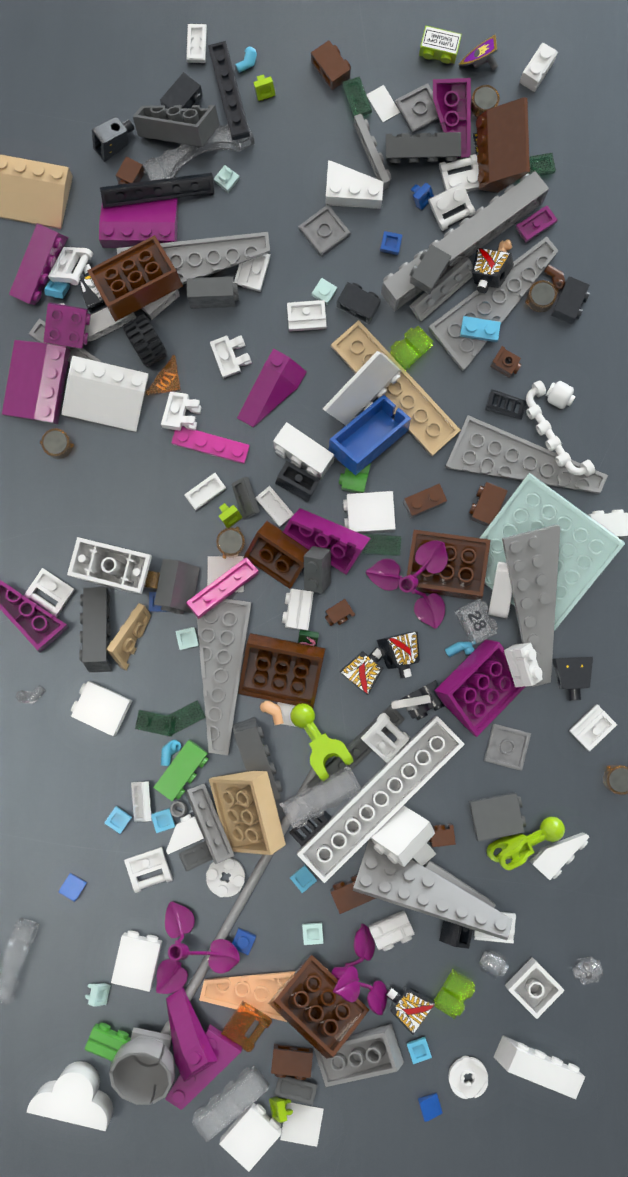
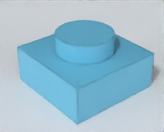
(56, 289)
(118, 820)
(163, 820)
(303, 878)
(419, 1050)

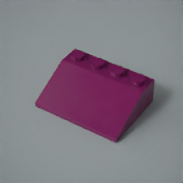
(136, 222)
(36, 381)
(479, 687)

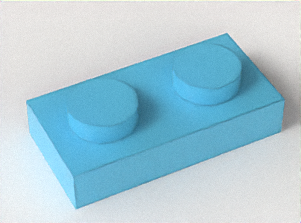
(480, 329)

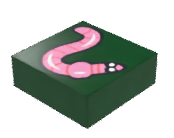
(308, 637)

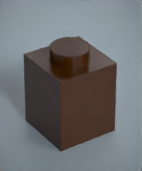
(130, 172)

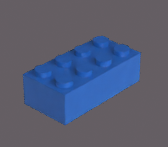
(369, 434)

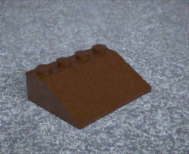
(503, 145)
(135, 278)
(465, 567)
(281, 670)
(316, 1010)

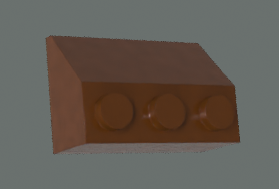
(277, 554)

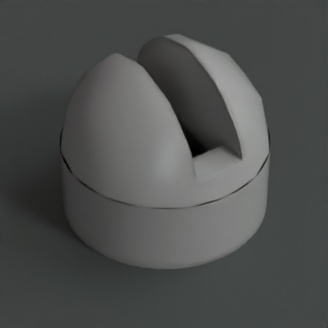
(176, 813)

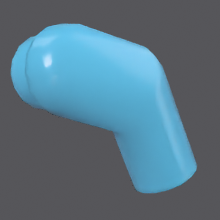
(249, 60)
(458, 647)
(168, 750)

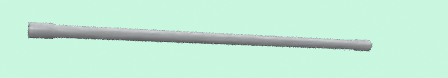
(237, 908)

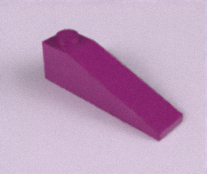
(453, 108)
(275, 383)
(189, 1040)

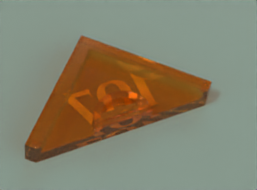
(166, 380)

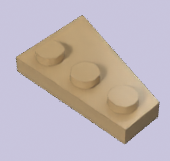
(125, 640)

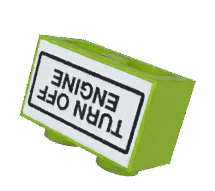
(440, 44)

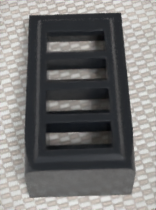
(502, 396)
(300, 839)

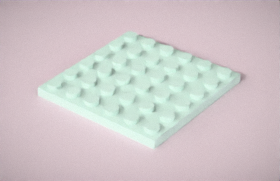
(583, 544)

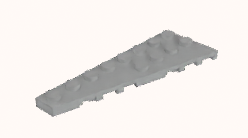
(211, 255)
(493, 305)
(501, 454)
(533, 579)
(222, 647)
(427, 893)

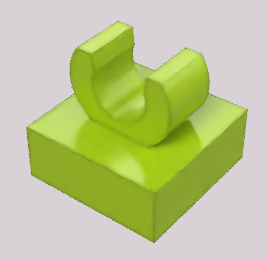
(264, 87)
(229, 515)
(278, 1109)

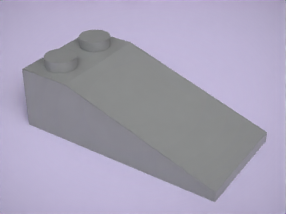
(362, 1057)

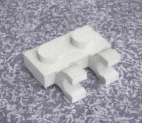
(225, 355)
(175, 410)

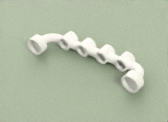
(553, 442)

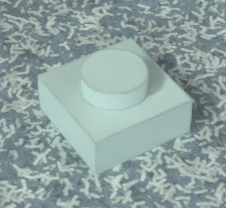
(324, 291)
(187, 638)
(312, 933)

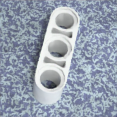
(103, 323)
(501, 592)

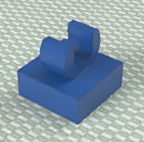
(421, 195)

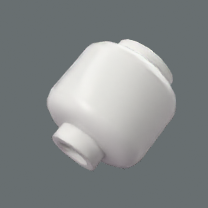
(560, 394)

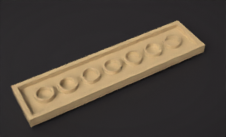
(428, 421)

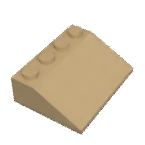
(33, 191)
(248, 812)

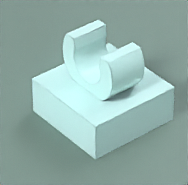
(226, 178)
(98, 994)

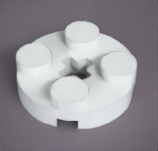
(224, 888)
(479, 1075)

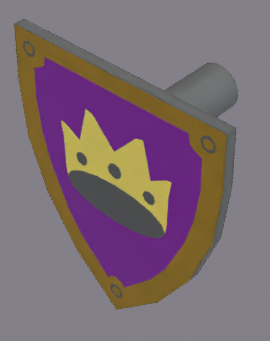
(482, 54)

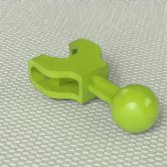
(322, 746)
(519, 847)

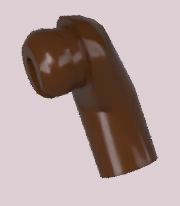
(557, 276)

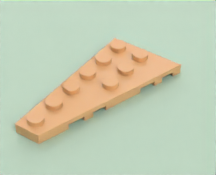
(252, 989)

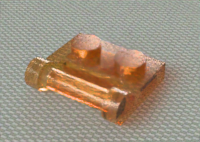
(241, 1022)

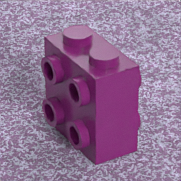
(66, 325)

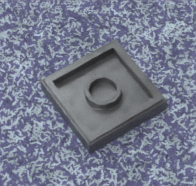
(418, 108)
(324, 230)
(507, 747)

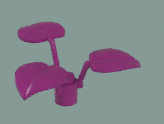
(433, 558)
(170, 974)
(347, 976)

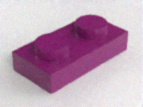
(536, 224)

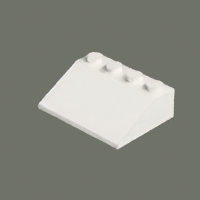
(363, 388)
(104, 393)

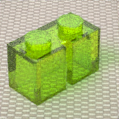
(411, 347)
(454, 993)

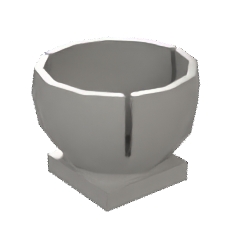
(143, 1067)

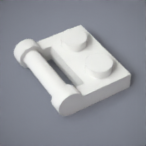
(468, 178)
(449, 200)
(66, 262)
(54, 588)
(380, 742)
(147, 863)

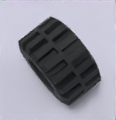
(145, 340)

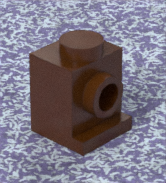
(501, 366)
(339, 613)
(443, 836)

